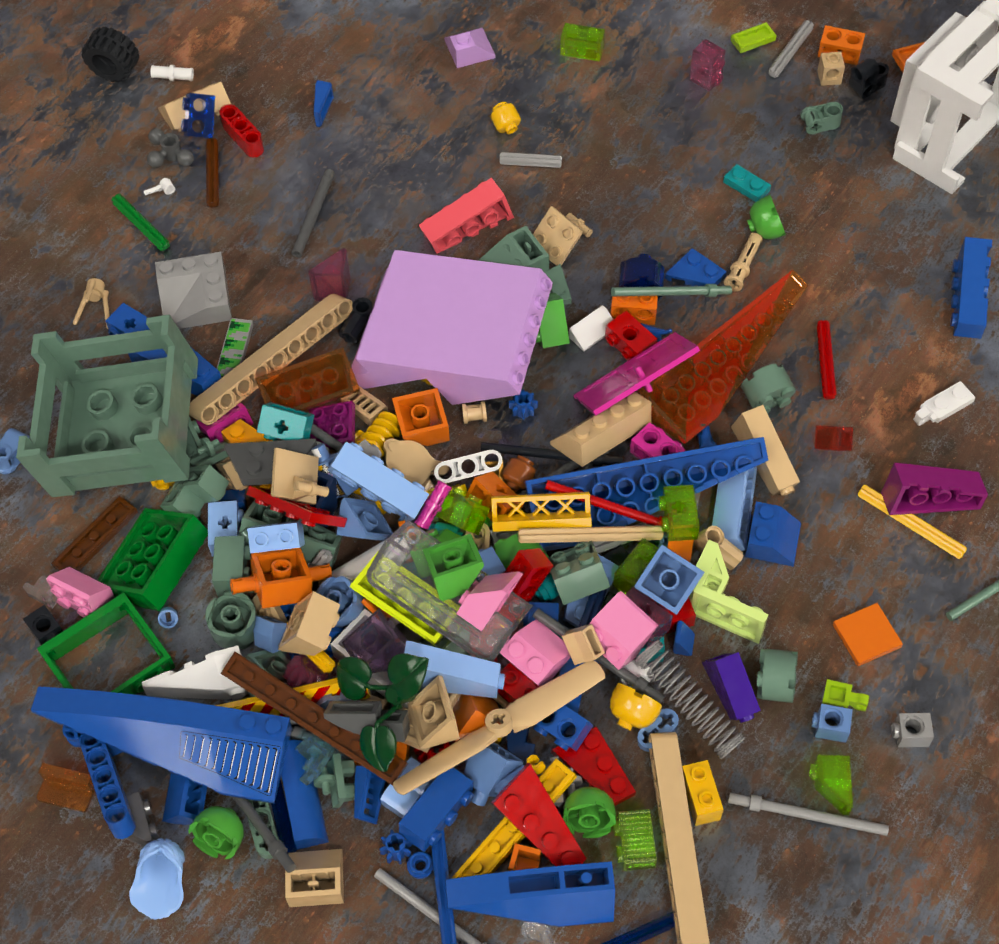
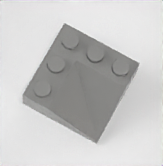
(194, 290)

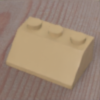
(173, 112)

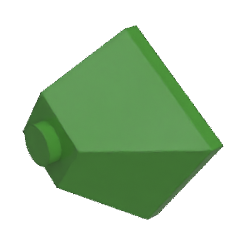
(453, 566)

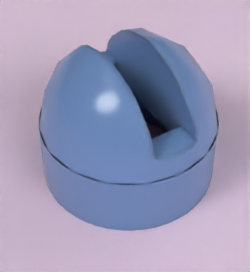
(162, 617)

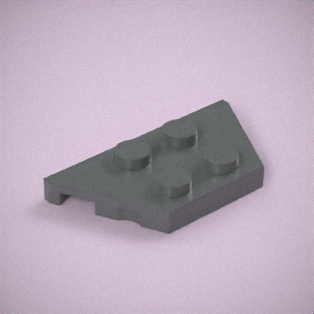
(255, 459)

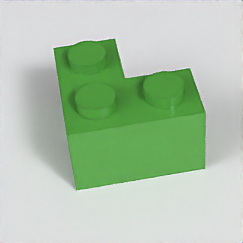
(553, 324)

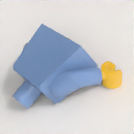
(494, 770)

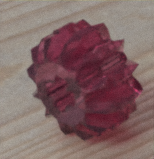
(303, 671)

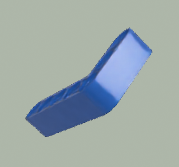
(108, 786)

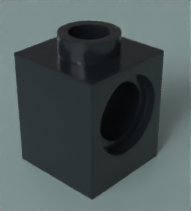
(38, 621)

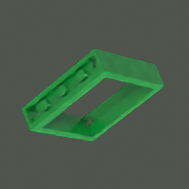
(92, 625)

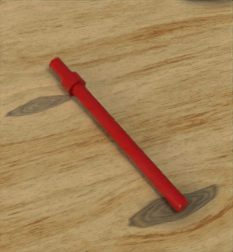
(608, 505)

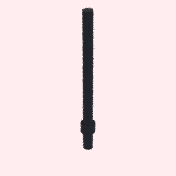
(545, 453)

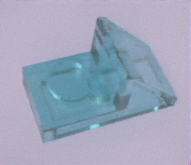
(317, 755)

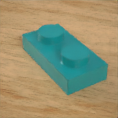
(746, 183)

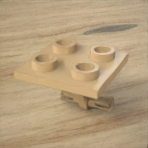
(560, 234)
(296, 477)

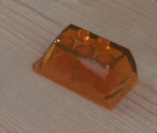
(310, 382)

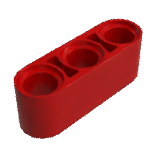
(241, 130)

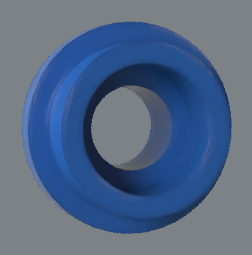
(416, 858)

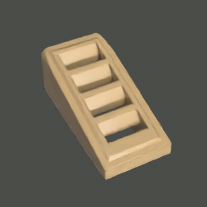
(374, 403)

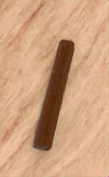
(212, 177)

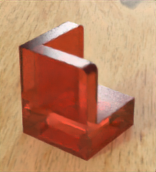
(833, 438)

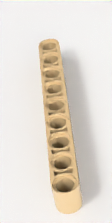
(271, 357)
(677, 839)

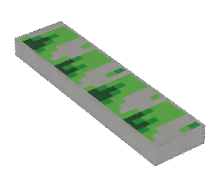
(235, 345)

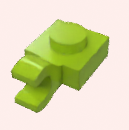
(840, 695)

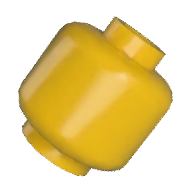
(505, 118)

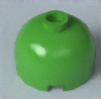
(765, 219)
(589, 812)
(217, 831)

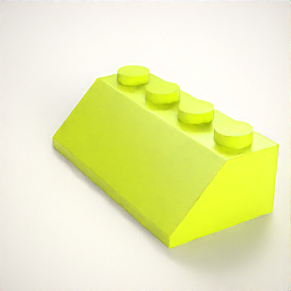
(364, 588)

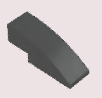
(358, 714)

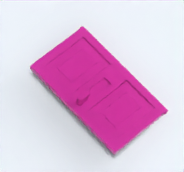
(636, 373)

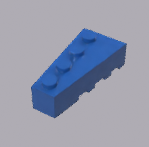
(971, 288)

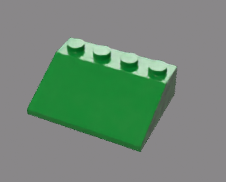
(154, 557)

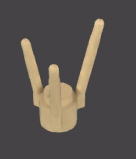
(93, 292)

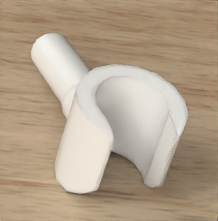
(165, 185)

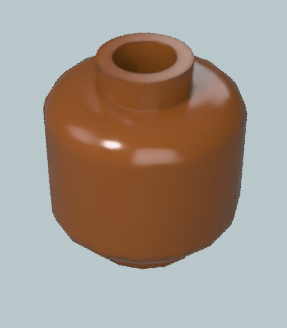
(517, 472)

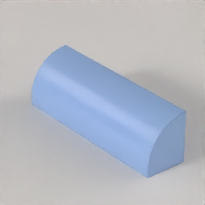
(734, 507)

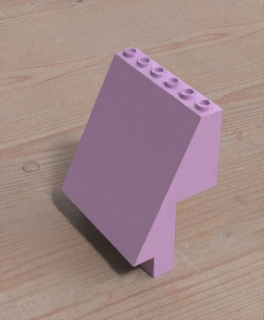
(454, 324)

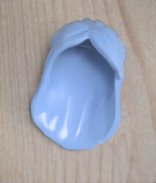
(158, 879)

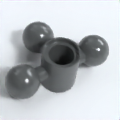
(170, 150)

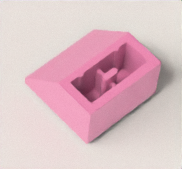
(79, 591)

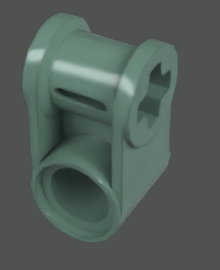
(823, 117)

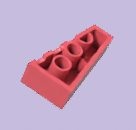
(466, 216)

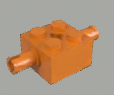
(280, 577)

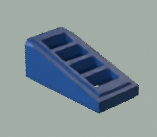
(322, 101)
(365, 781)

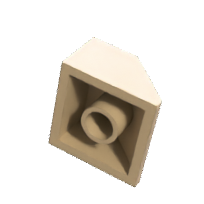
(310, 625)

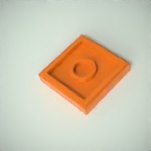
(867, 634)

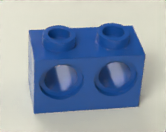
(562, 720)

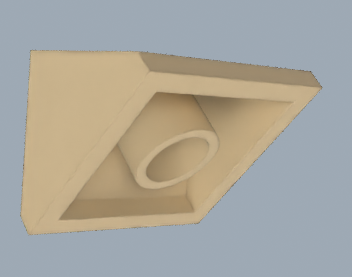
(433, 715)

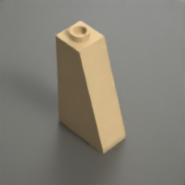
(778, 471)

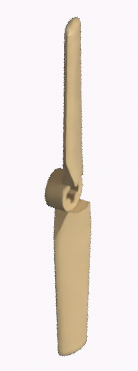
(518, 716)

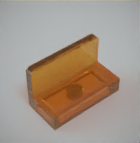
(65, 788)

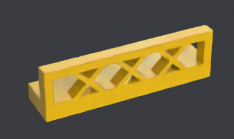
(548, 519)

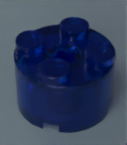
(641, 272)

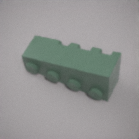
(315, 537)

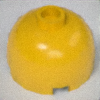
(633, 708)

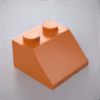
(422, 417)

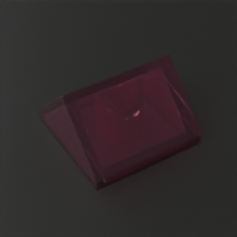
(331, 276)

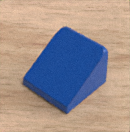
(240, 496)
(683, 640)

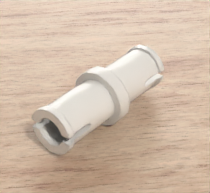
(172, 73)

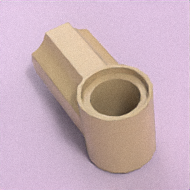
(731, 554)

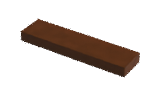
(96, 535)

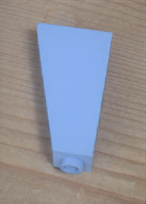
(460, 672)

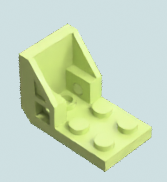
(722, 610)

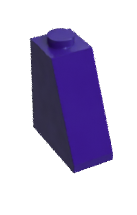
(732, 686)

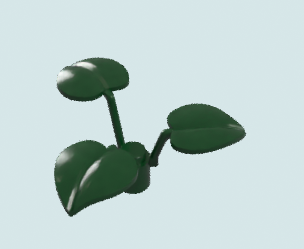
(407, 674)

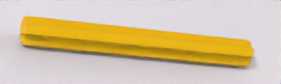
(915, 523)

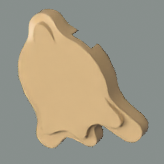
(411, 460)

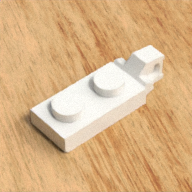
(944, 404)

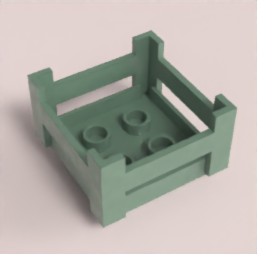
(113, 419)

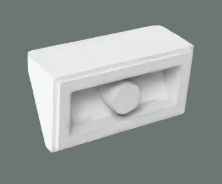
(590, 329)

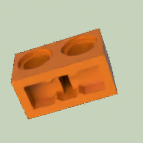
(843, 41)
(640, 307)

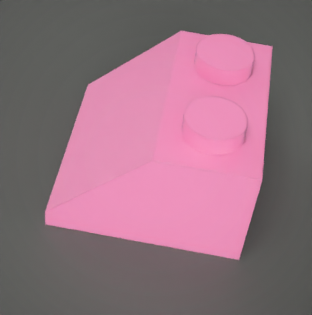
(487, 597)
(622, 630)
(536, 652)

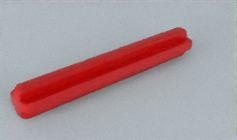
(826, 359)

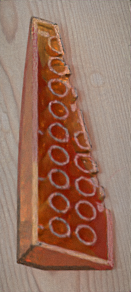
(702, 385)

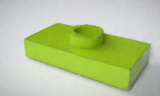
(753, 37)

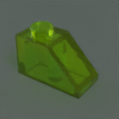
(833, 780)

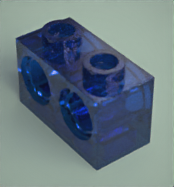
(204, 116)

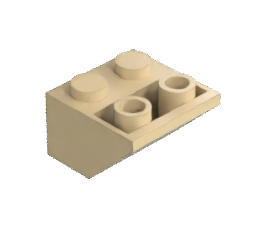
(315, 878)

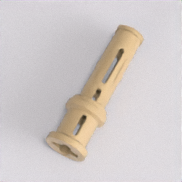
(738, 276)

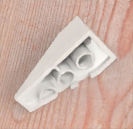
(198, 680)

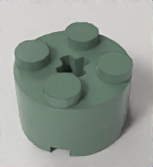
(769, 387)
(231, 620)
(777, 675)

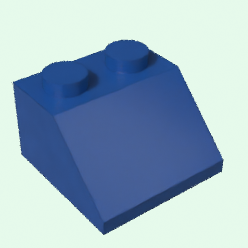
(773, 535)

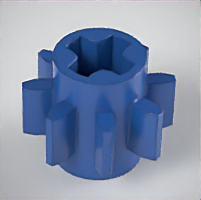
(523, 404)
(396, 855)

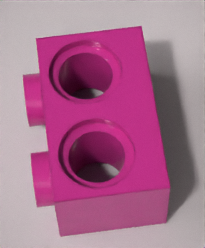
(661, 443)

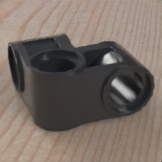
(868, 77)

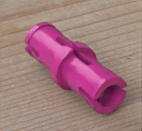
(433, 505)

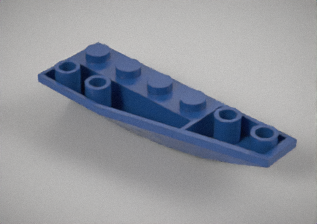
(539, 895)

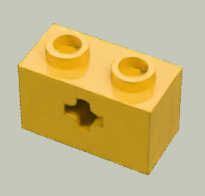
(702, 793)

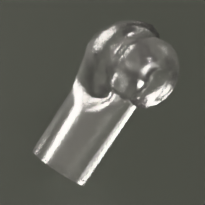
(537, 932)

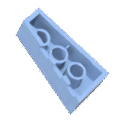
(378, 481)

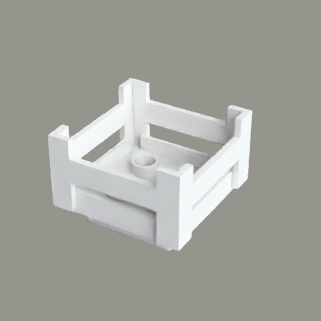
(941, 85)

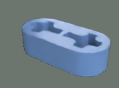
(666, 713)

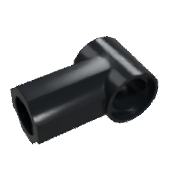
(357, 320)

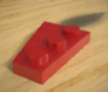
(598, 766)

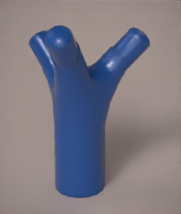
(657, 332)

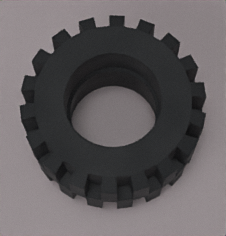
(110, 54)

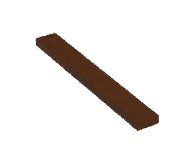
(303, 712)

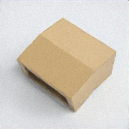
(583, 644)

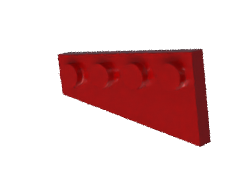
(294, 509)
(537, 818)

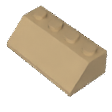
(605, 430)

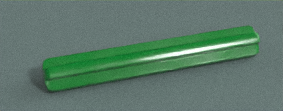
(140, 222)

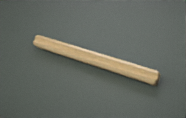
(587, 534)

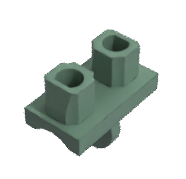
(209, 453)
(332, 780)

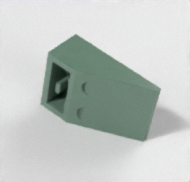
(519, 249)

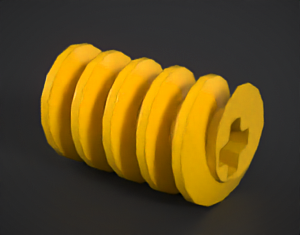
(382, 429)

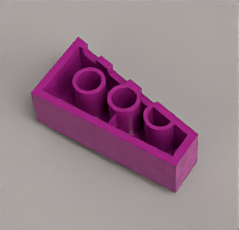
(932, 489)

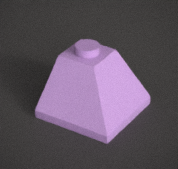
(469, 47)

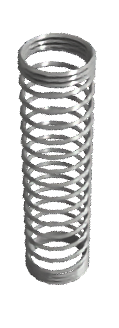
(727, 747)

